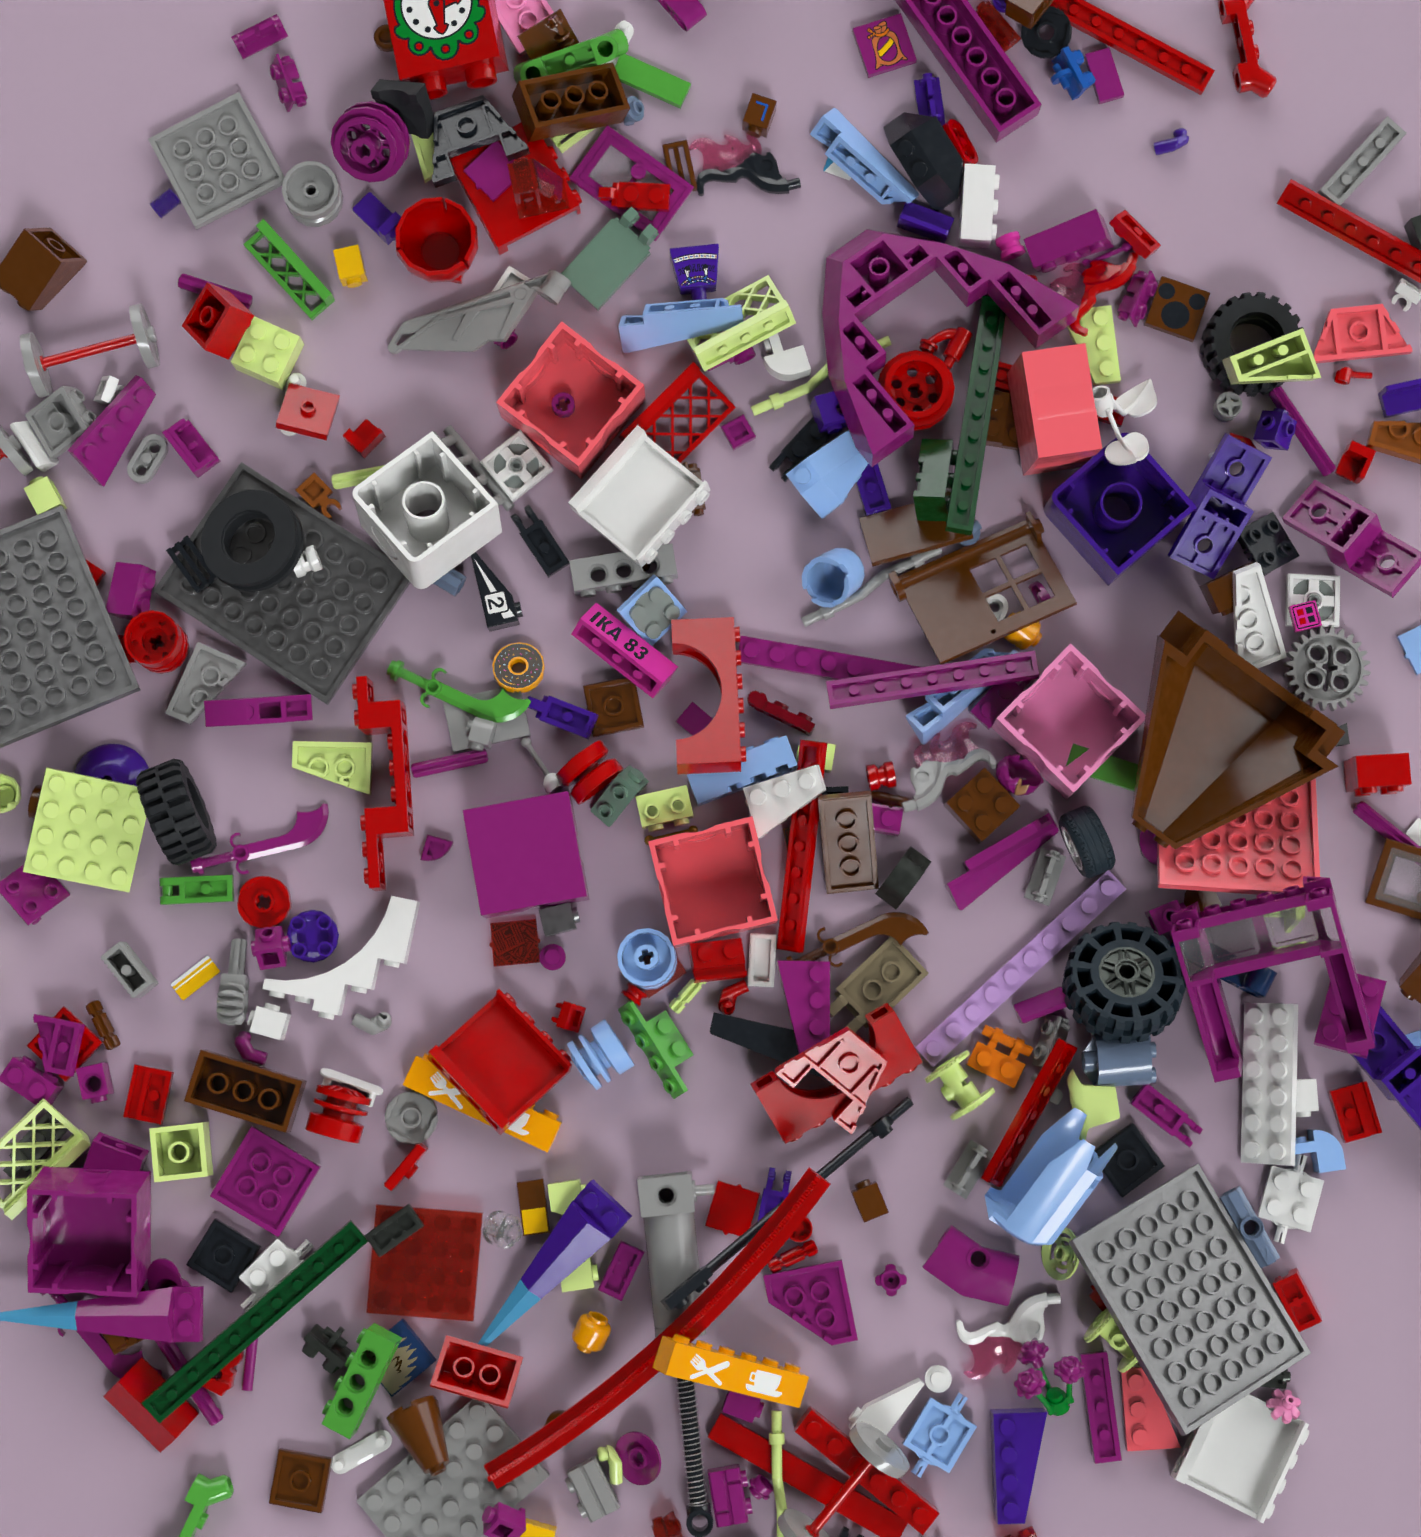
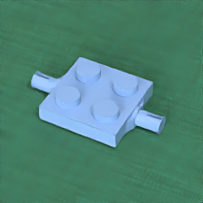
(939, 1434)

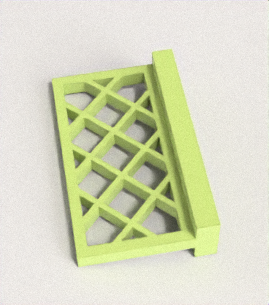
(749, 332)
(61, 1157)

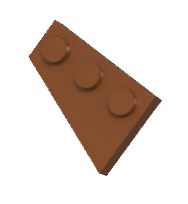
(1396, 439)

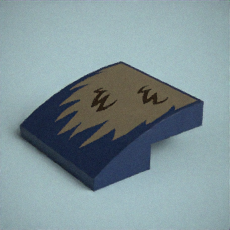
(408, 1361)

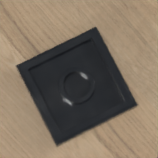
(1131, 1162)
(223, 1255)

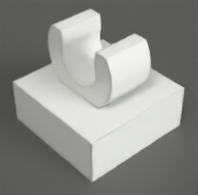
(1408, 292)
(107, 389)

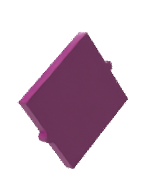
(490, 171)

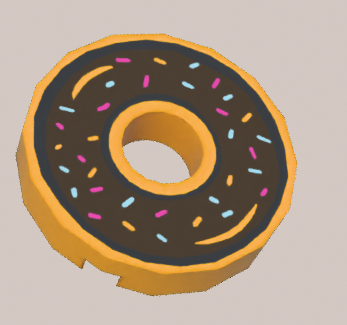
(513, 654)

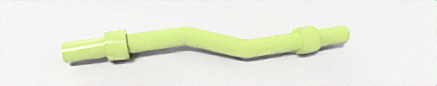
(777, 400)
(776, 1440)

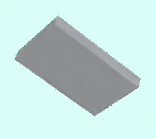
(458, 719)

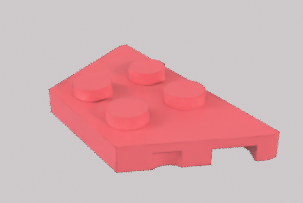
(1359, 334)

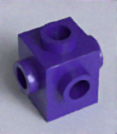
(1275, 429)

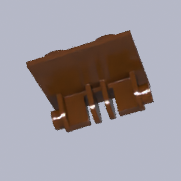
(548, 36)

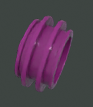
(370, 163)

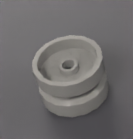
(314, 179)

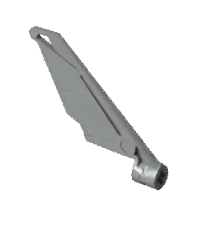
(479, 319)

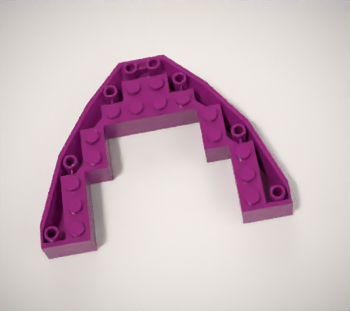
(877, 270)

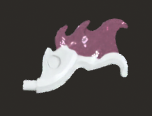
(1003, 1342)

